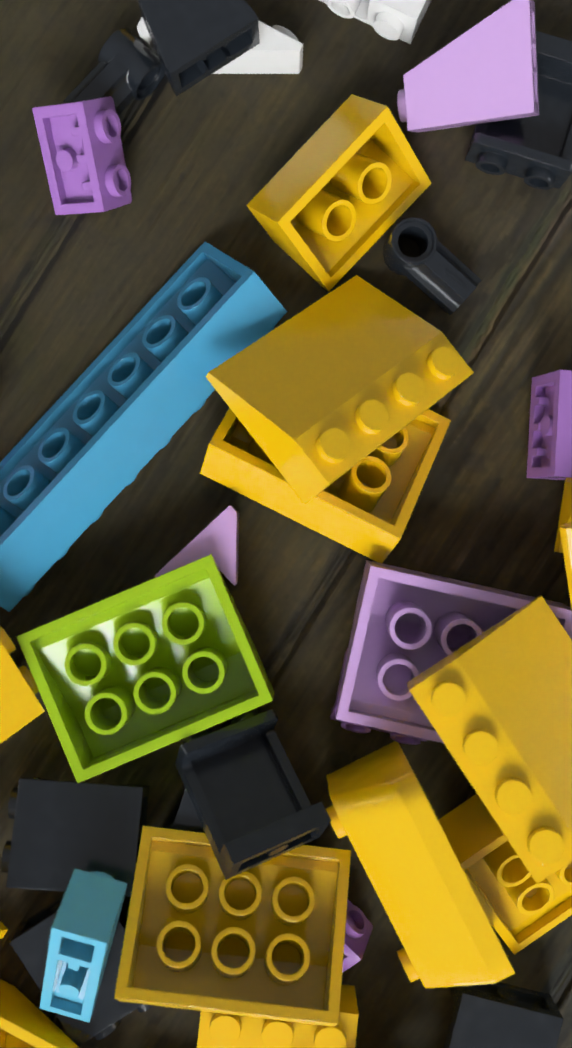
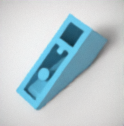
(81, 943)

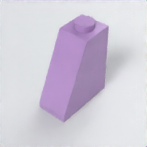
(478, 76)

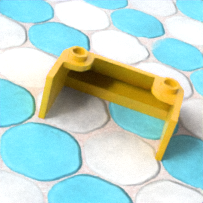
(415, 872)

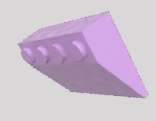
(405, 627)

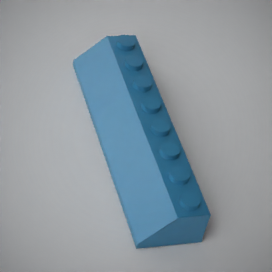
(124, 411)

